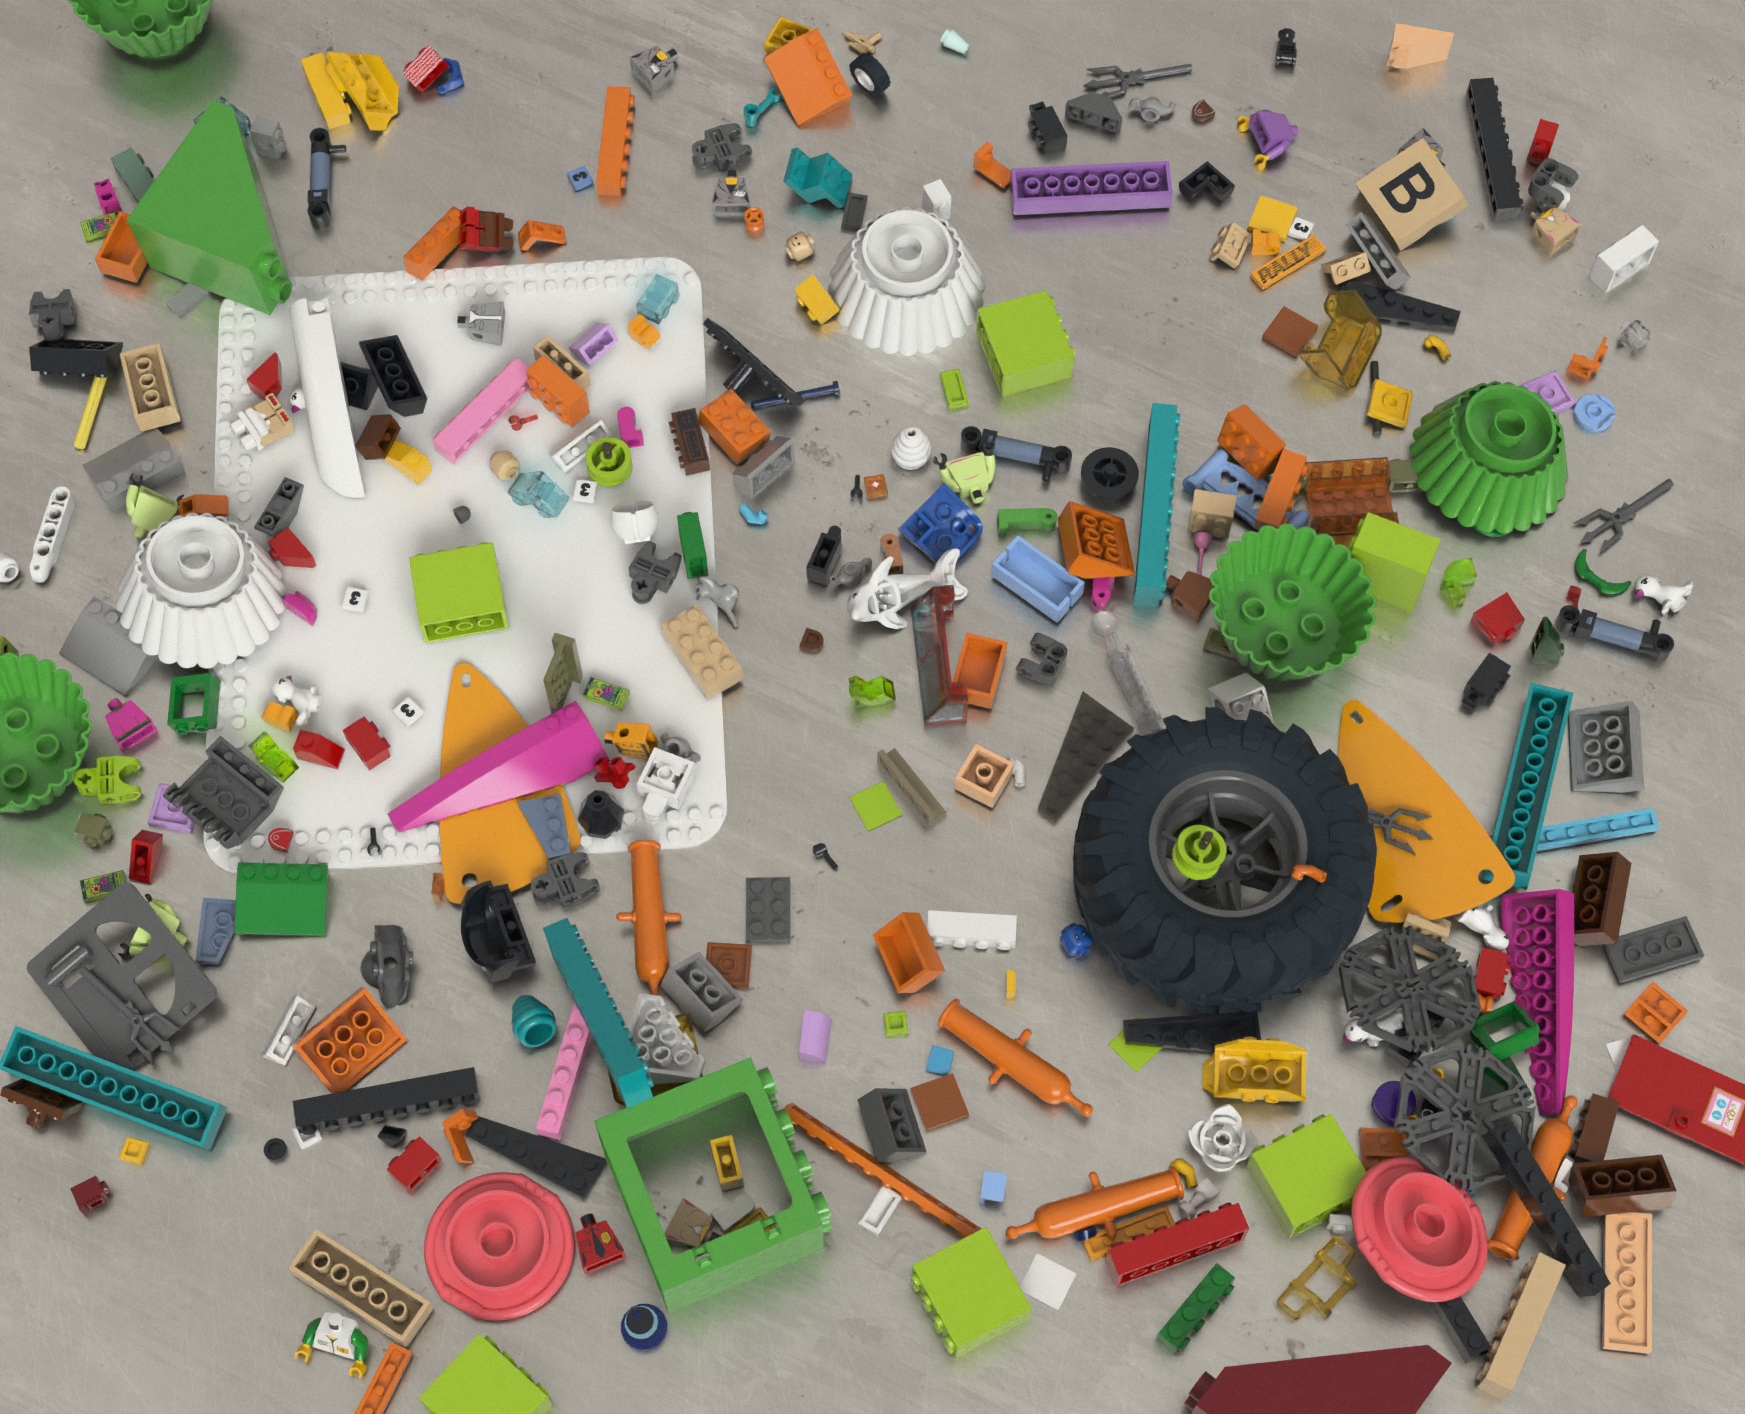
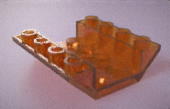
(1345, 492)

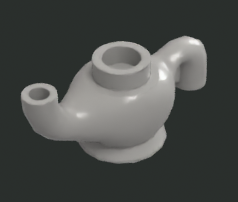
(1151, 108)
(851, 573)
(679, 747)

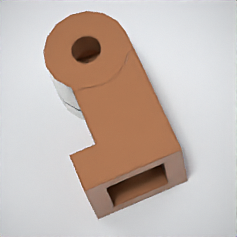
(890, 547)

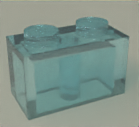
(658, 299)

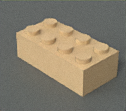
(150, 387)
(702, 652)

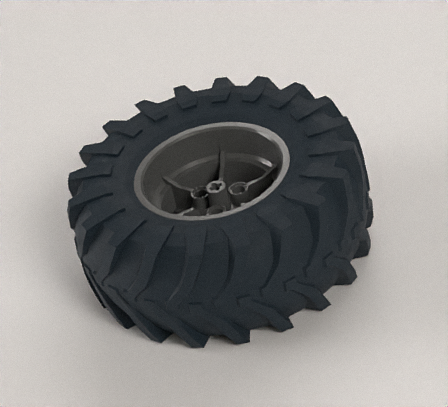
(1240, 774)

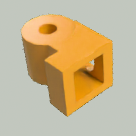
(1265, 243)
(643, 332)
(280, 716)

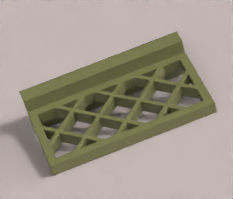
(562, 671)

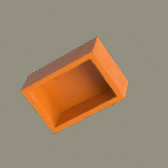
(120, 252)
(557, 392)
(734, 426)
(1251, 442)
(980, 668)
(908, 952)

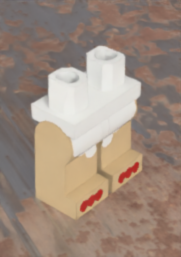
(263, 424)

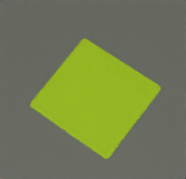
(875, 806)
(1133, 1055)

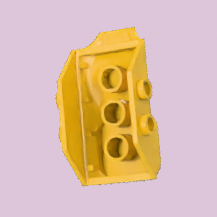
(368, 85)
(1256, 1070)

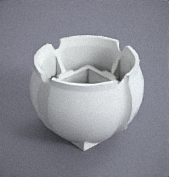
(634, 521)

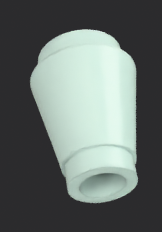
(954, 41)

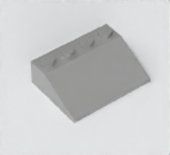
(143, 455)
(104, 648)
(1606, 748)

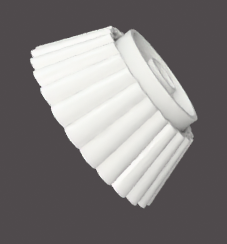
(906, 283)
(200, 592)

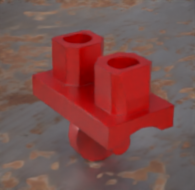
(613, 772)

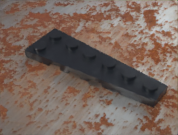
(1403, 308)
(1191, 1031)
(554, 1162)

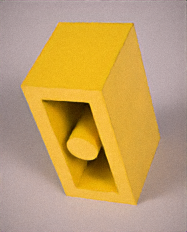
(816, 299)
(726, 1163)

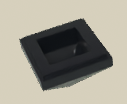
(391, 1135)

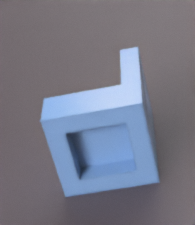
(993, 1187)

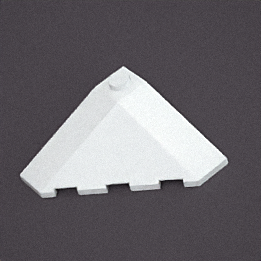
(662, 1044)

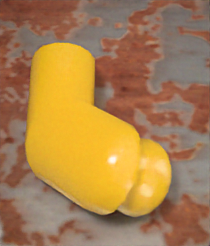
(1441, 346)
(1187, 1170)

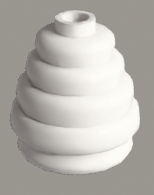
(911, 448)

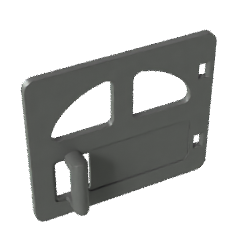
(88, 1010)

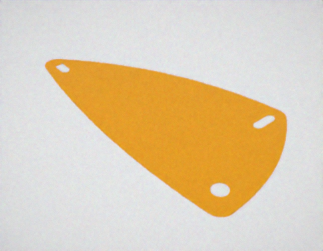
(496, 839)
(1445, 869)

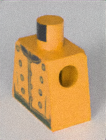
(633, 740)

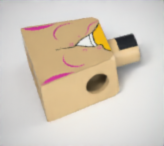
(1553, 228)
(690, 1227)

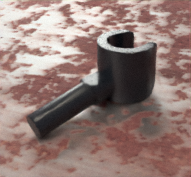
(857, 490)
(373, 842)
(819, 850)

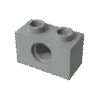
(267, 137)

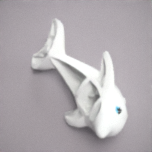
(887, 594)

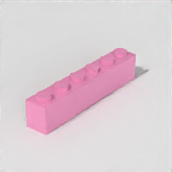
(482, 412)
(564, 1078)

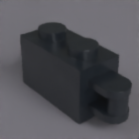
(1047, 128)
(825, 556)
(1485, 681)

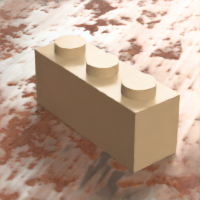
(563, 361)

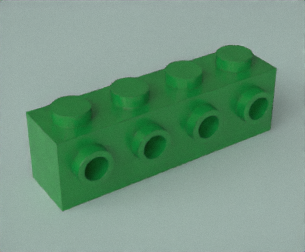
(1195, 1308)

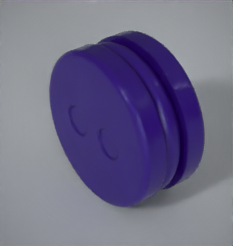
(1385, 1102)

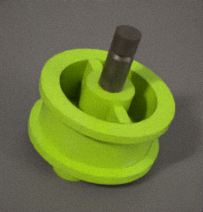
(609, 462)
(1199, 852)

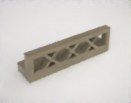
(911, 786)

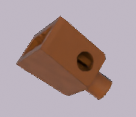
(1190, 593)

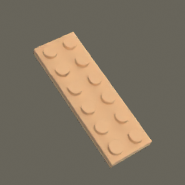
(1629, 1270)

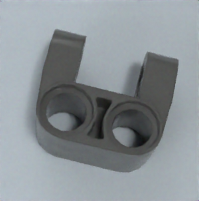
(1543, 178)
(1049, 663)

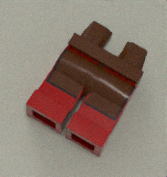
(484, 230)

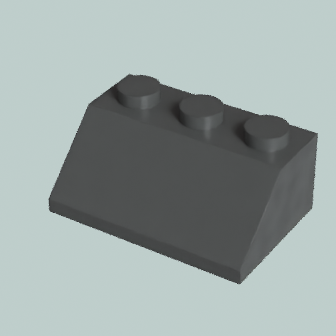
(891, 1125)

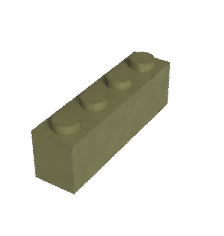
(1402, 476)

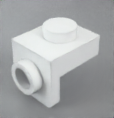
(1340, 1223)

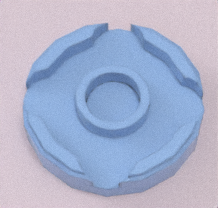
(1594, 413)

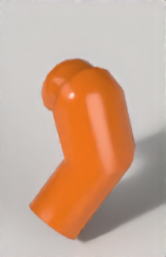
(1309, 870)

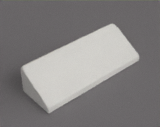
(576, 449)
(288, 1030)

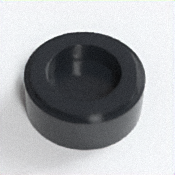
(275, 1150)

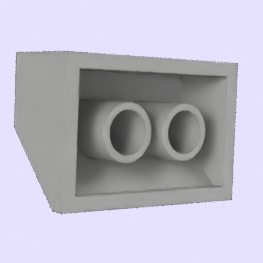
(764, 466)
(700, 991)

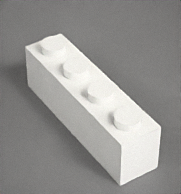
(972, 929)

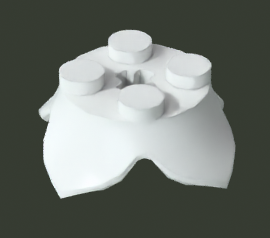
(1227, 1124)

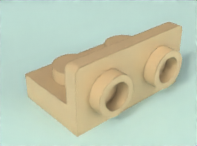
(1230, 244)
(1347, 267)

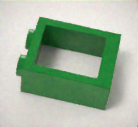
(692, 545)
(189, 684)
(1499, 1019)

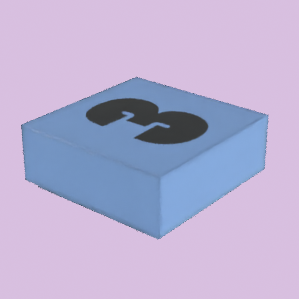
(580, 178)

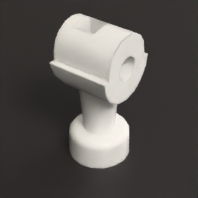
(1204, 1192)

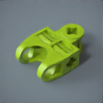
(108, 778)

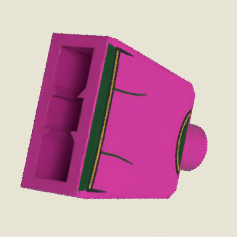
(128, 723)

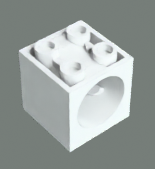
(1239, 696)

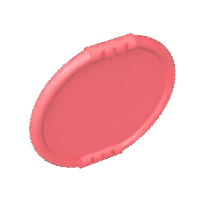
(1419, 1230)
(499, 1246)

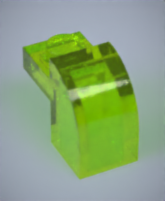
(1455, 577)
(871, 693)
(272, 757)

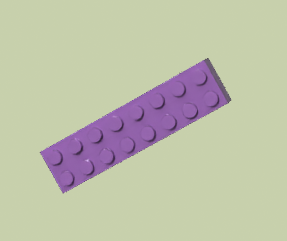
(1091, 187)

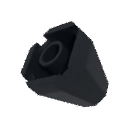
(600, 814)

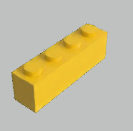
(325, 92)

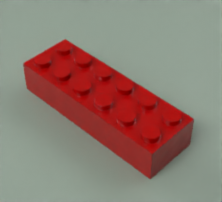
(1176, 1244)

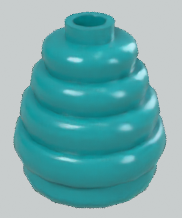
(532, 1021)

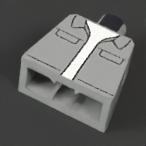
(485, 322)

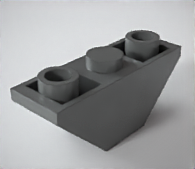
(1095, 110)
(281, 508)

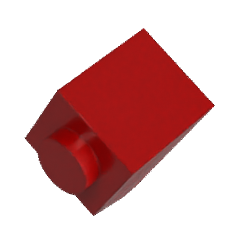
(267, 378)
(290, 550)
(318, 749)
(145, 855)

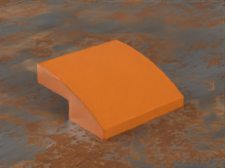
(1655, 1012)
(1380, 1145)

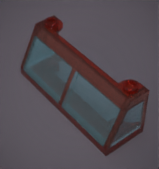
(940, 697)

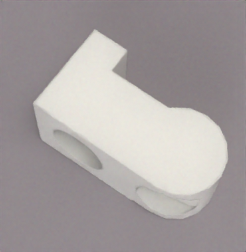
(734, 1214)

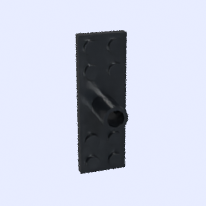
(749, 367)

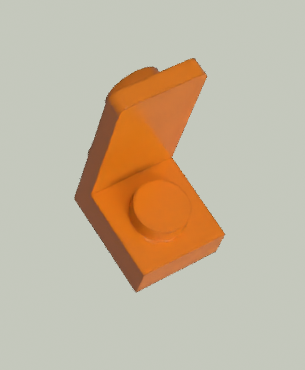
(990, 167)
(541, 231)
(1584, 367)
(453, 1125)

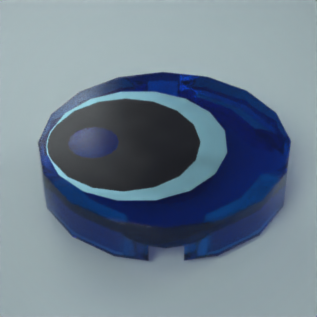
(644, 1327)

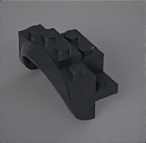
(496, 935)

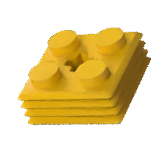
(782, 33)

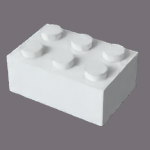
(1623, 258)

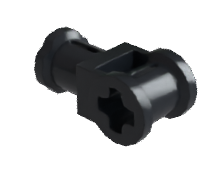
(1286, 49)

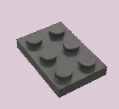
(767, 909)

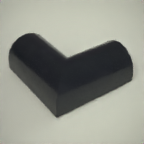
(1206, 177)

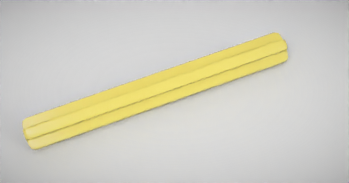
(89, 412)

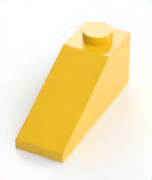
(409, 461)

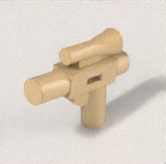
(862, 43)

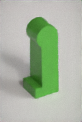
(1025, 519)

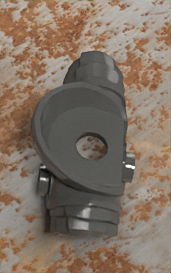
(391, 982)

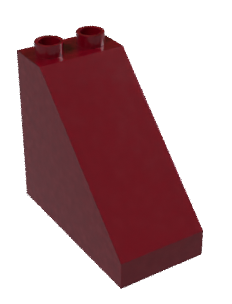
(1332, 1384)

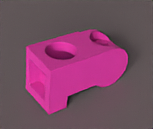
(107, 197)
(627, 423)
(1100, 592)

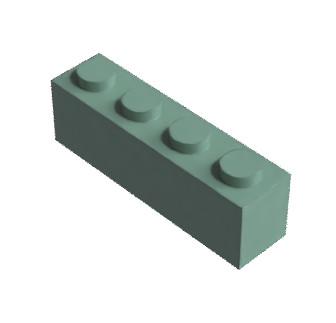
(133, 173)

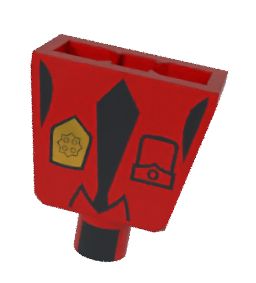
(597, 1244)

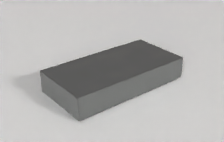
(854, 212)

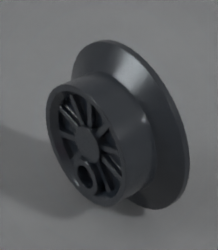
(1109, 473)

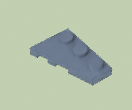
(548, 823)
(215, 929)

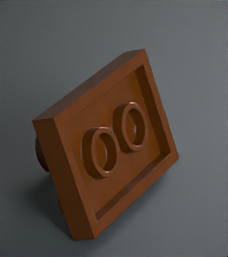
(40, 1101)

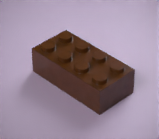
(1599, 897)
(1622, 1185)

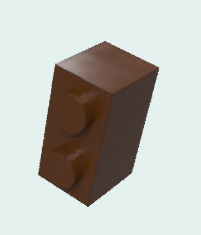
(378, 437)

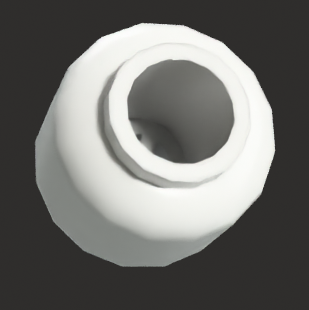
(8, 567)

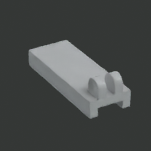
(185, 299)

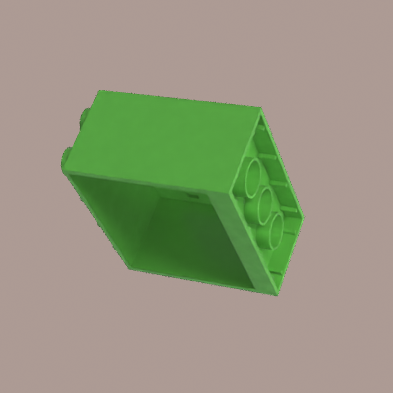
(740, 1253)

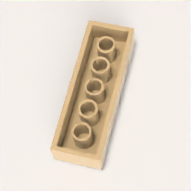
(361, 1288)
(1520, 1326)

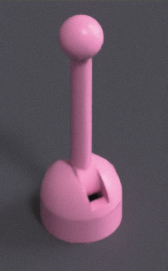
(1202, 541)

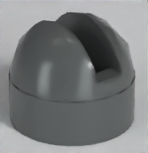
(462, 514)

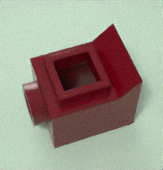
(90, 1194)

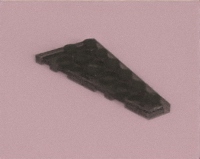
(1088, 745)

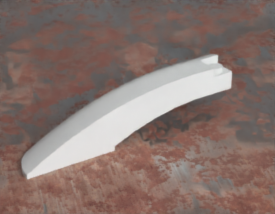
(326, 396)

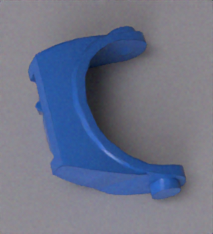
(456, 79)

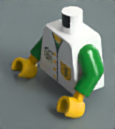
(337, 1336)

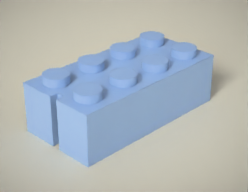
(1037, 579)

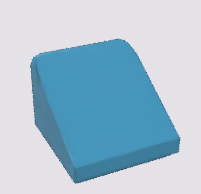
(939, 1060)

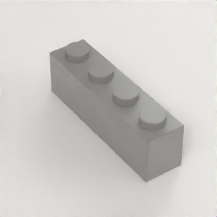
(1378, 251)

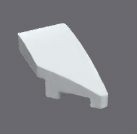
(1559, 1183)

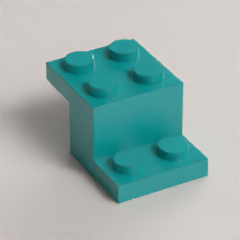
(817, 177)

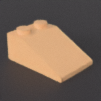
(1418, 46)

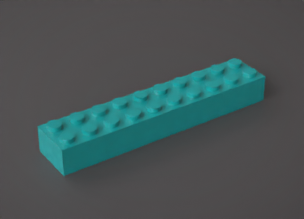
(1156, 505)
(1530, 779)
(599, 1012)
(112, 1088)

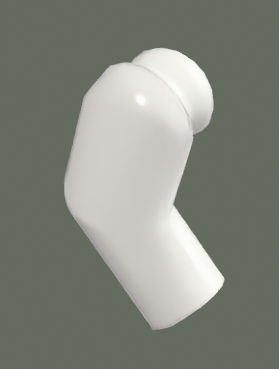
(1018, 772)

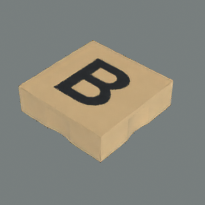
(1411, 194)

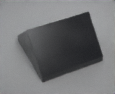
(359, 385)

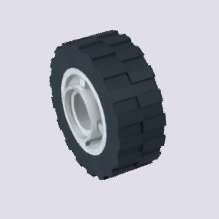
(869, 74)

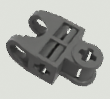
(720, 148)
(52, 313)
(651, 573)
(554, 885)

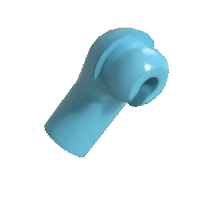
(753, 517)

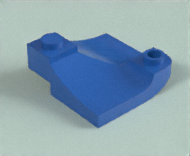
(942, 525)

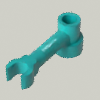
(752, 111)

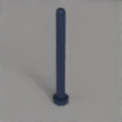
(804, 394)

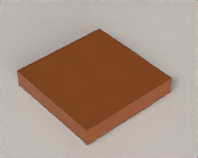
(1289, 331)
(731, 962)
(939, 1102)

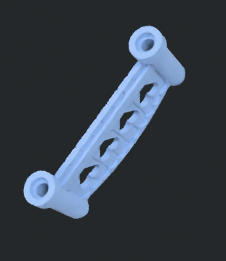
(1209, 477)

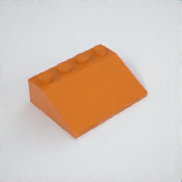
(808, 77)
(1094, 543)
(349, 1041)

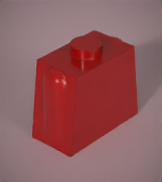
(1498, 619)

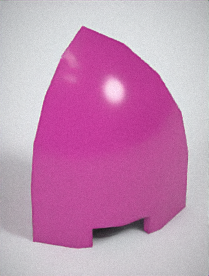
(301, 606)

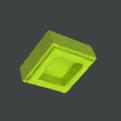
(895, 1023)

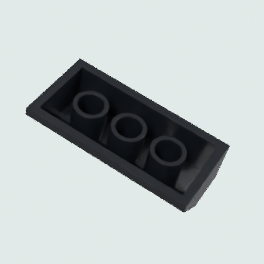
(75, 356)
(394, 375)

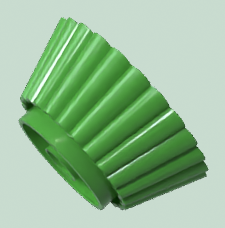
(145, 25)
(1492, 457)
(1291, 602)
(40, 731)

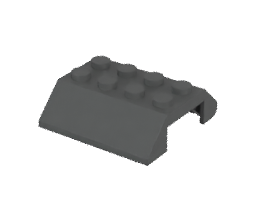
(227, 794)

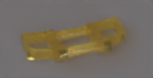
(1314, 1300)

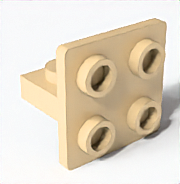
(1436, 929)

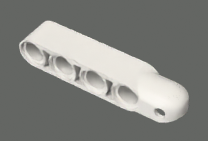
(48, 527)

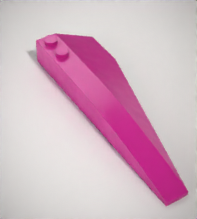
(536, 758)
(1543, 977)

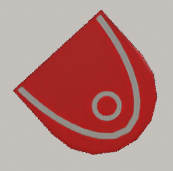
(280, 839)

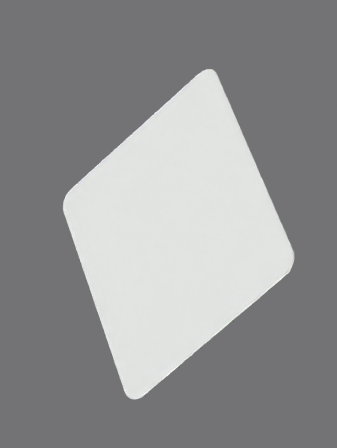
(554, 571)

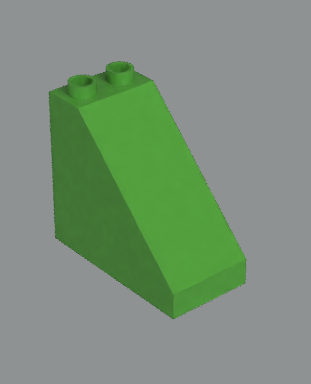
(211, 217)

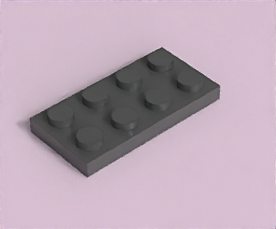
(1654, 949)

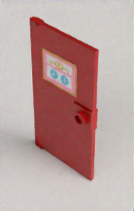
(1682, 1097)

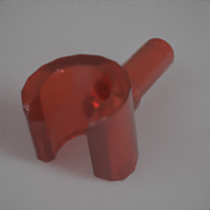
(512, 419)
(1574, 592)

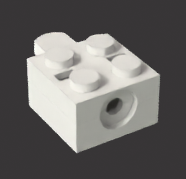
(664, 782)

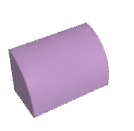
(593, 343)
(814, 1036)

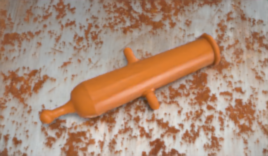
(648, 914)
(1011, 1057)
(1549, 1151)
(1101, 1205)

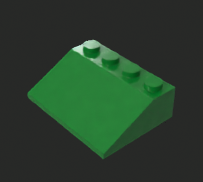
(281, 899)

